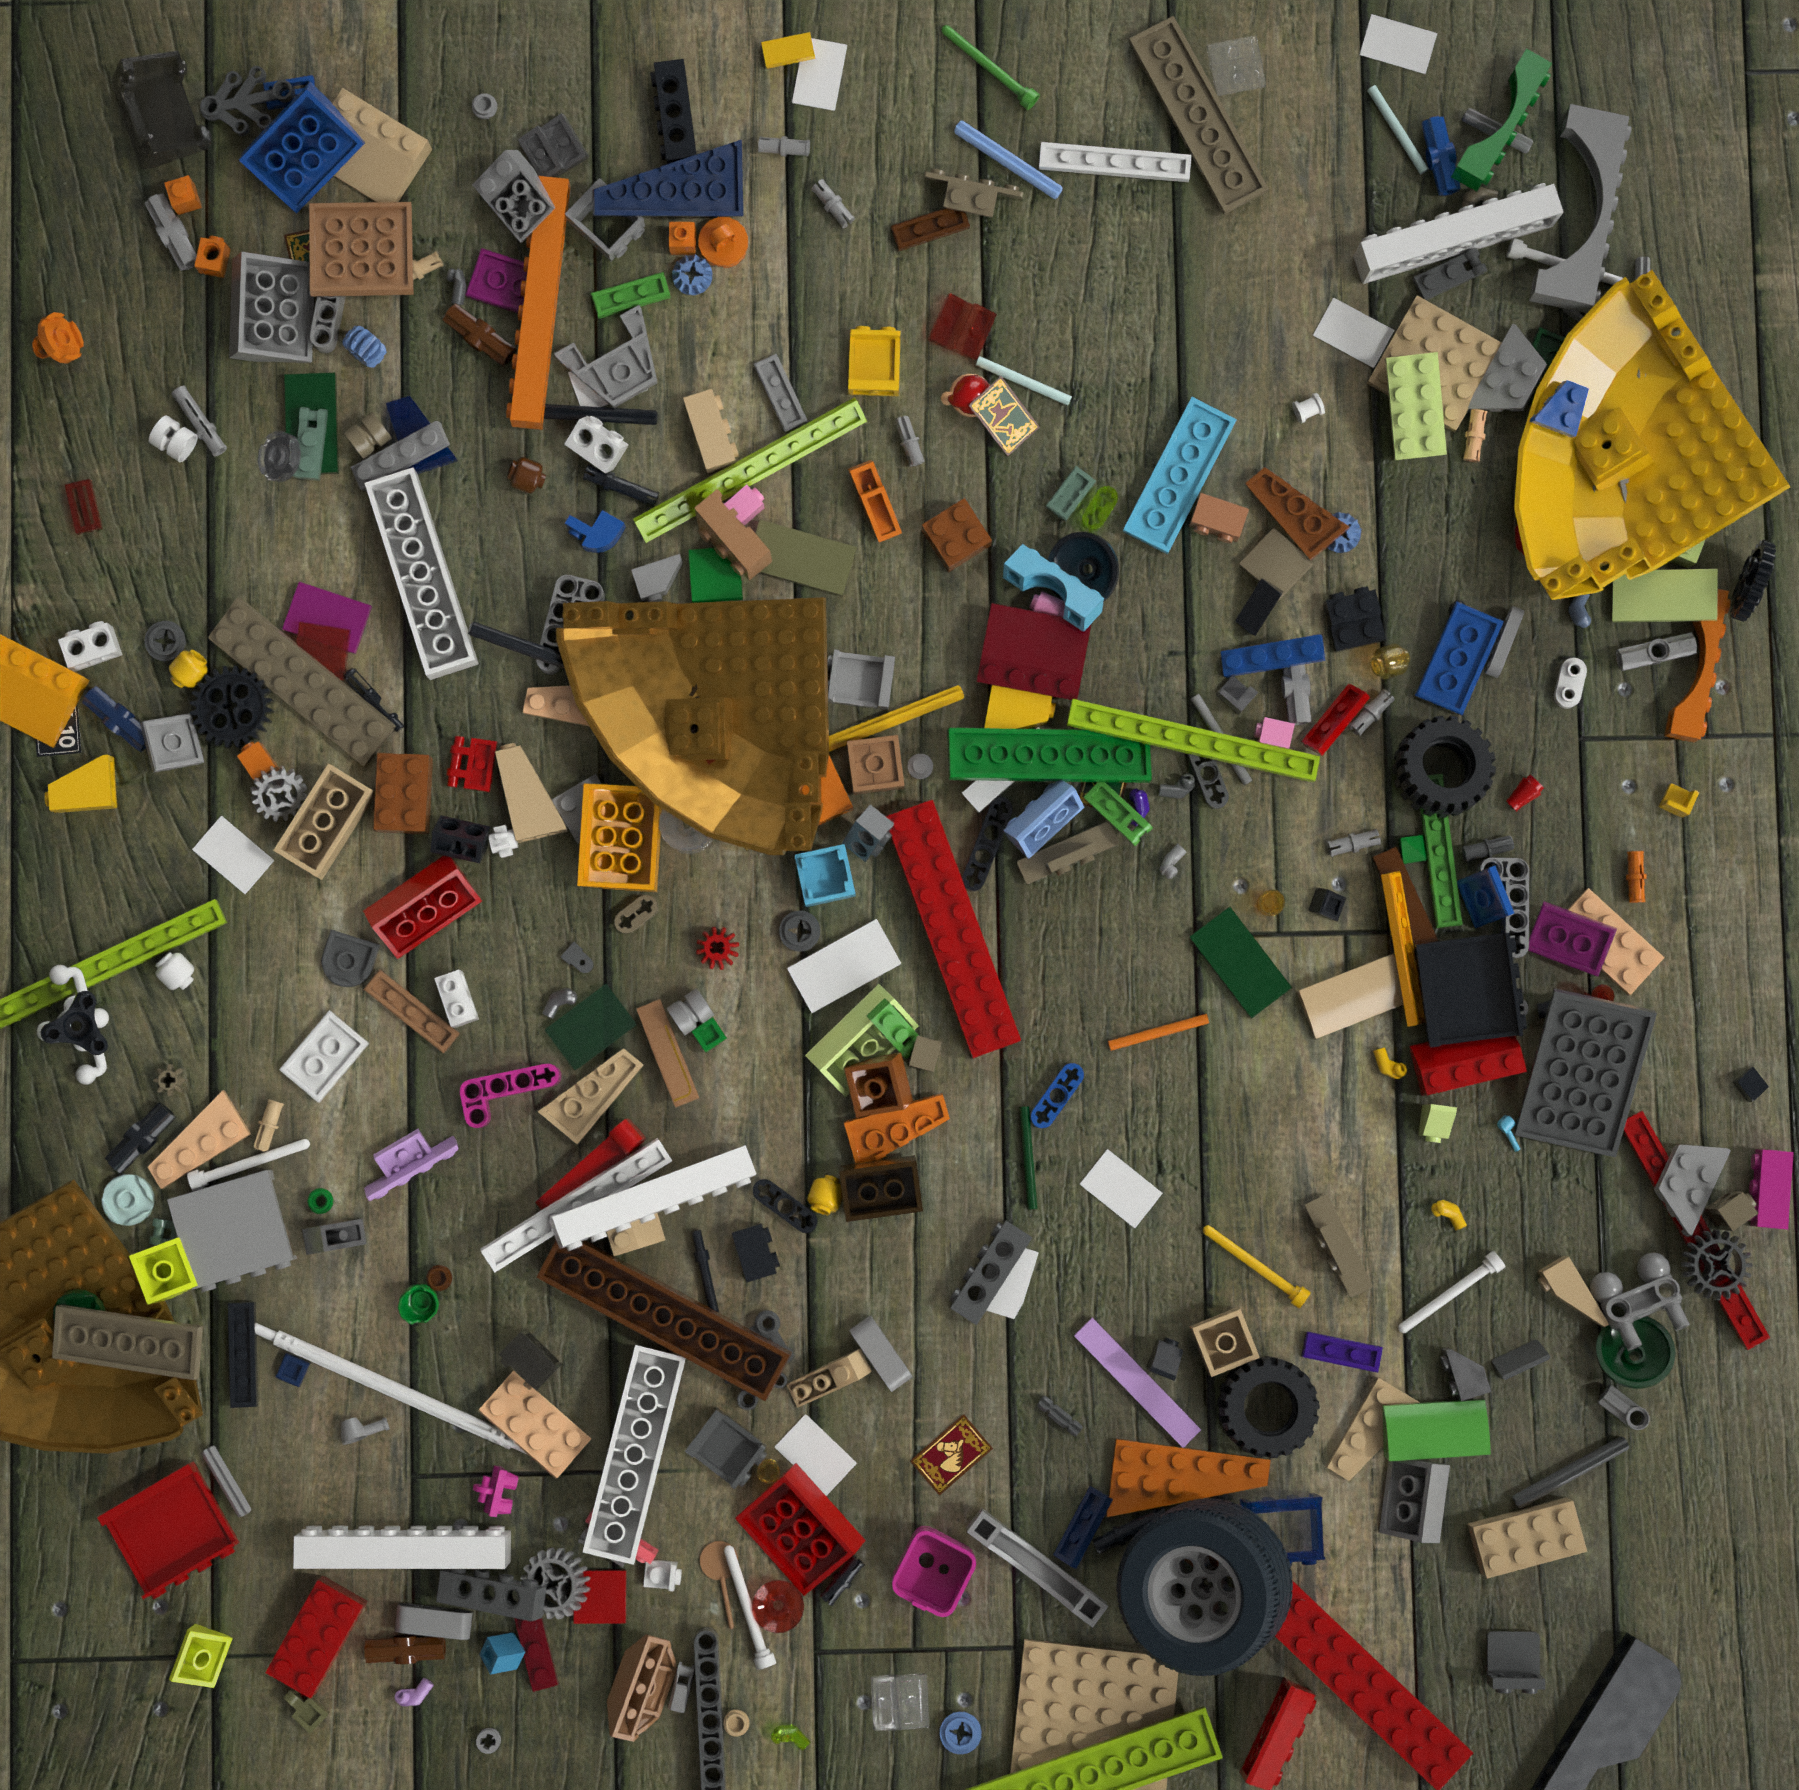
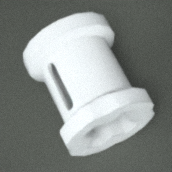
(1308, 408)

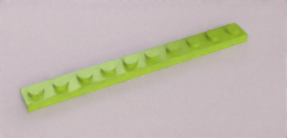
(752, 468)
(1193, 740)
(114, 961)

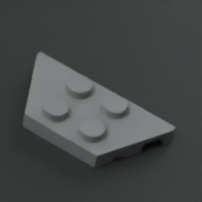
(1510, 375)
(1690, 1181)

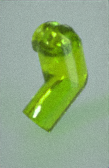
(790, 1733)

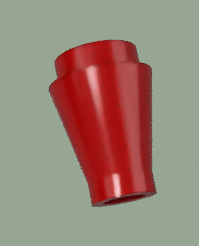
(1525, 792)

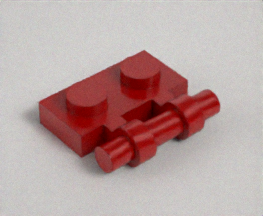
(479, 766)

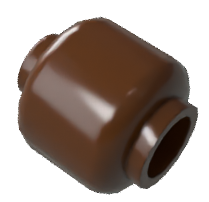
(526, 475)

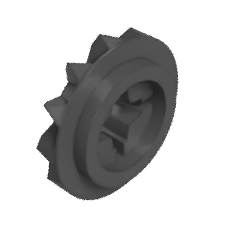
(157, 632)
(809, 923)

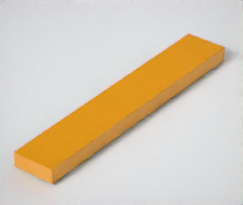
(1403, 947)

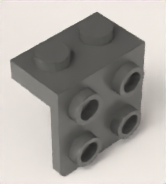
(1514, 1661)

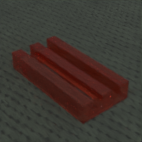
(93, 504)

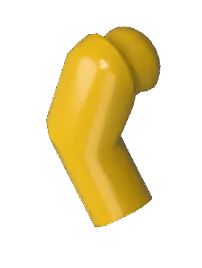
(1389, 1067)

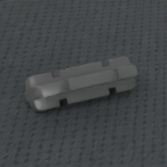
(1059, 1416)

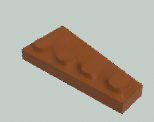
(1298, 515)

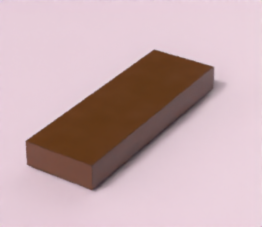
(929, 228)

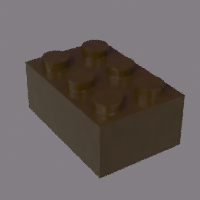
(880, 1188)

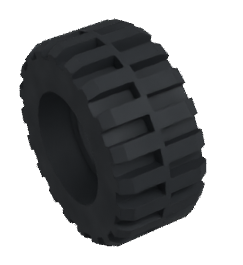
(1461, 740)
(1302, 1417)

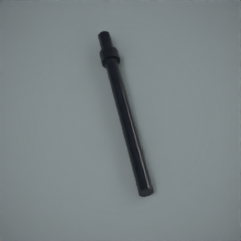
(702, 1257)

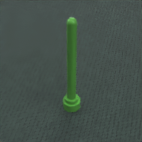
(1026, 96)

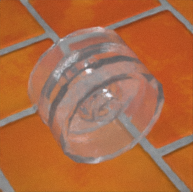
(681, 839)

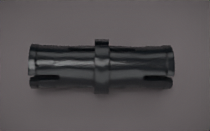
(842, 1580)

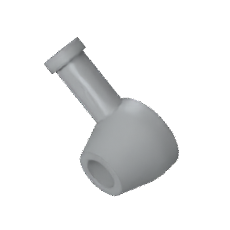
(354, 1431)

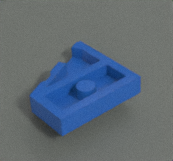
(1563, 409)

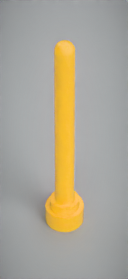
(1296, 1294)

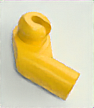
(1451, 1211)

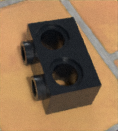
(460, 839)

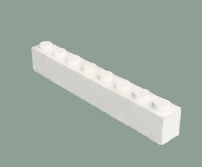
(652, 1197)

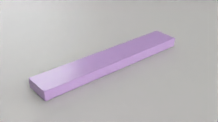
(1137, 1382)

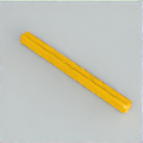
(896, 717)

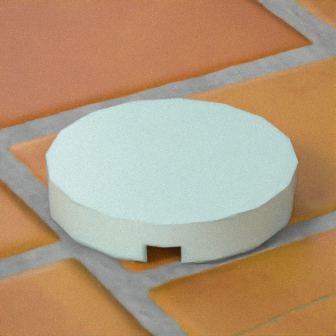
(128, 1200)

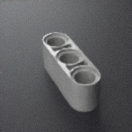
(327, 327)
(881, 1353)
(433, 1621)

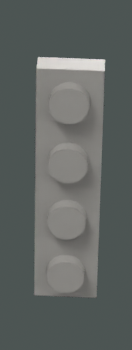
(401, 454)

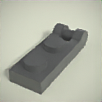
(1449, 275)

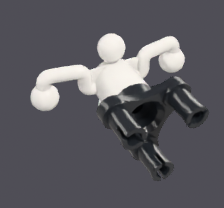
(82, 1009)

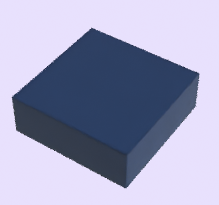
(293, 1370)

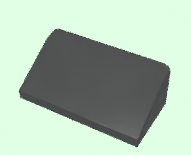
(1520, 1359)

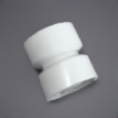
(170, 437)

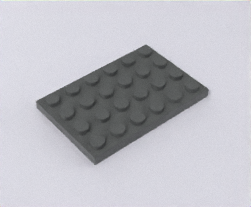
(1585, 1072)

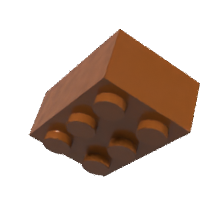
(403, 793)

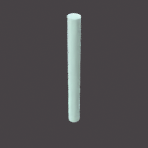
(1397, 129)
(1023, 380)

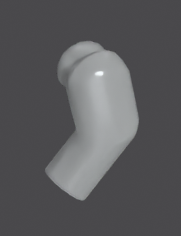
(1167, 867)

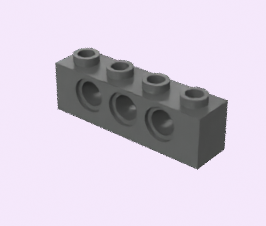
(975, 1309)
(453, 1592)

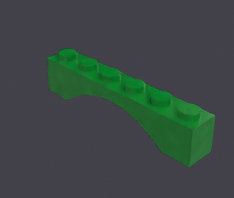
(1523, 82)

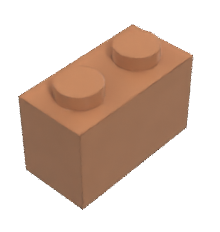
(1218, 518)

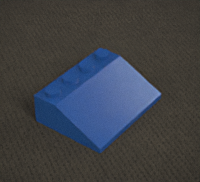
(302, 148)

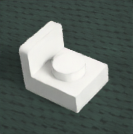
(662, 1575)

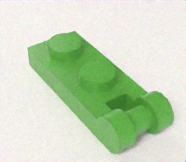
(1117, 812)
(893, 1027)

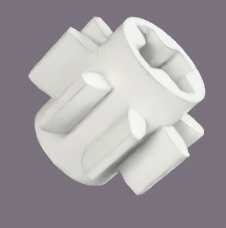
(503, 841)

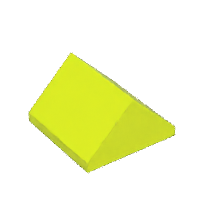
(163, 1271)
(200, 1657)

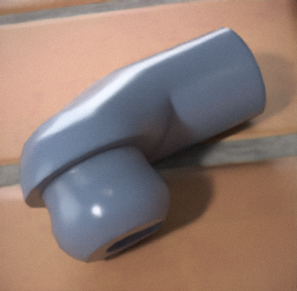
(1578, 612)

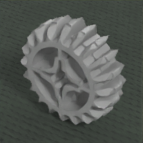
(550, 1573)

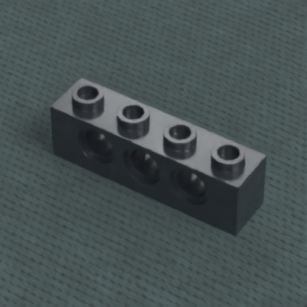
(674, 74)

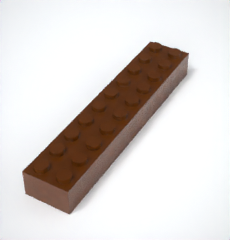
(667, 1317)

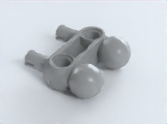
(1641, 1301)

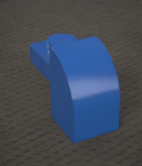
(600, 536)

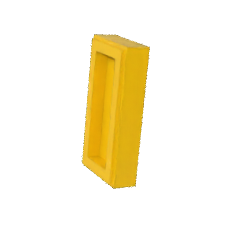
(788, 50)

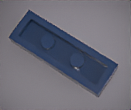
(1083, 1527)

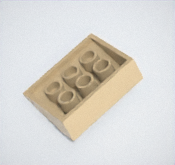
(390, 152)

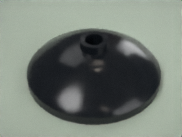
(1079, 550)

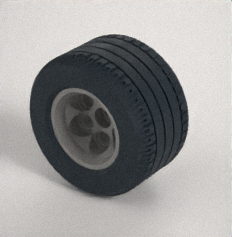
(1165, 1619)

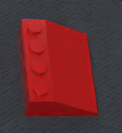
(800, 1529)

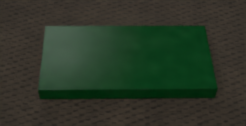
(314, 392)
(1240, 962)

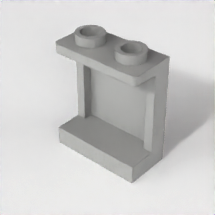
(860, 680)

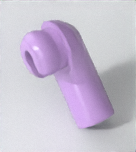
(414, 1696)

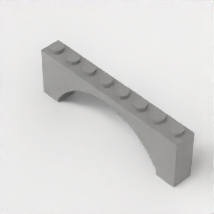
(1600, 142)

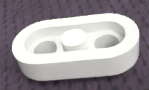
(1570, 682)

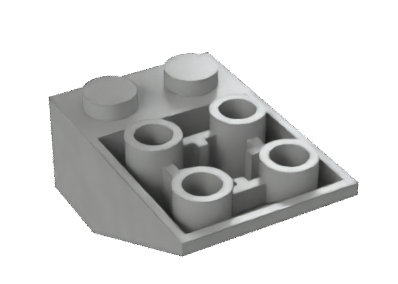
(515, 193)

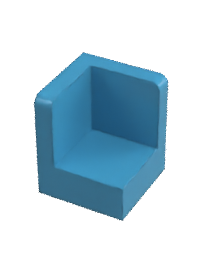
(502, 1653)

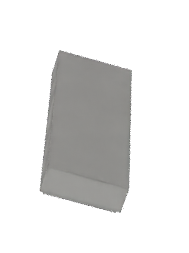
(780, 393)

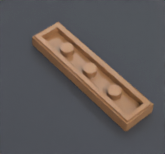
(411, 1011)

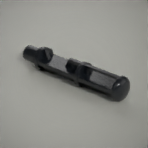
(373, 698)

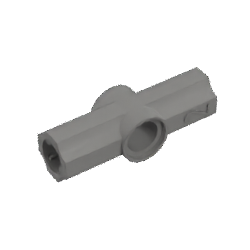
(171, 231)
(1670, 648)
(1296, 689)

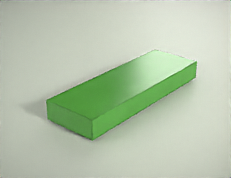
(630, 294)

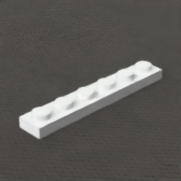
(1115, 162)

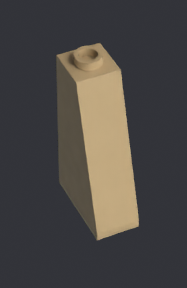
(527, 799)

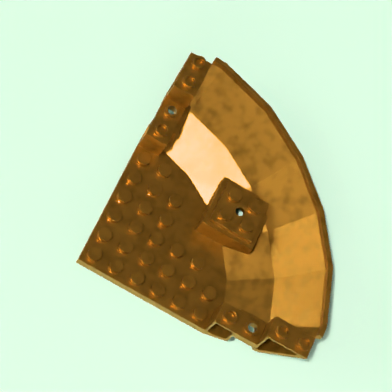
(756, 709)
(64, 1403)

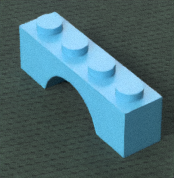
(1029, 570)

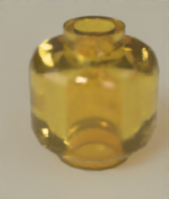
(1390, 661)

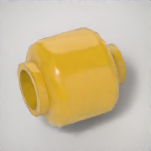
(188, 669)
(825, 1195)

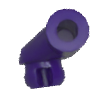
(1140, 802)

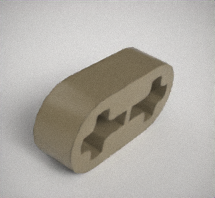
(632, 909)

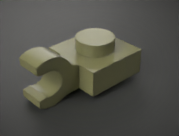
(308, 1712)

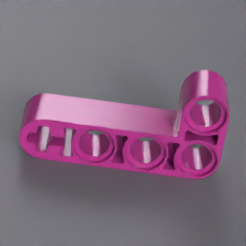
(511, 1088)

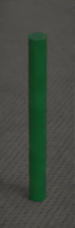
(1028, 1158)

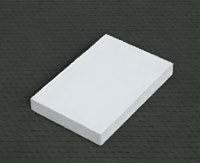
(324, 1056)

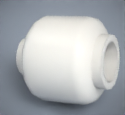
(174, 971)

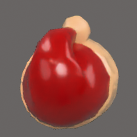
(964, 392)

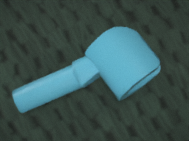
(1505, 1124)

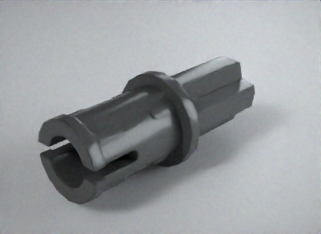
(1487, 848)

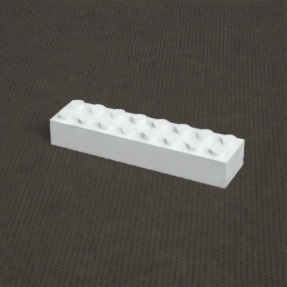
(1457, 233)
(421, 573)
(634, 1455)
(402, 1548)

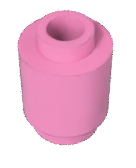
(1047, 604)

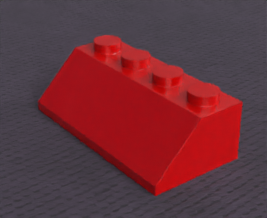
(422, 906)
(1465, 1063)
(1277, 1735)

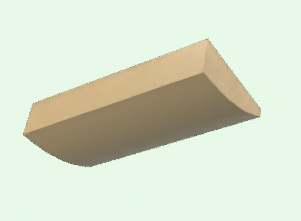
(1352, 996)

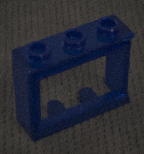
(1296, 1503)

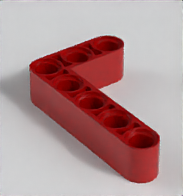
(617, 1146)

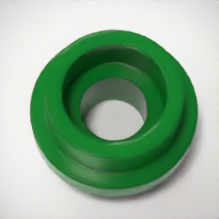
(312, 1201)

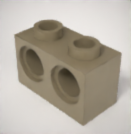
(1732, 1210)

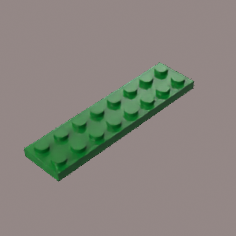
(1045, 756)

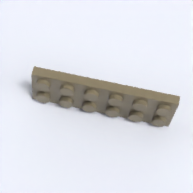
(127, 1342)

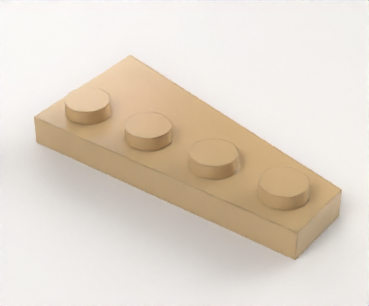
(1365, 1431)

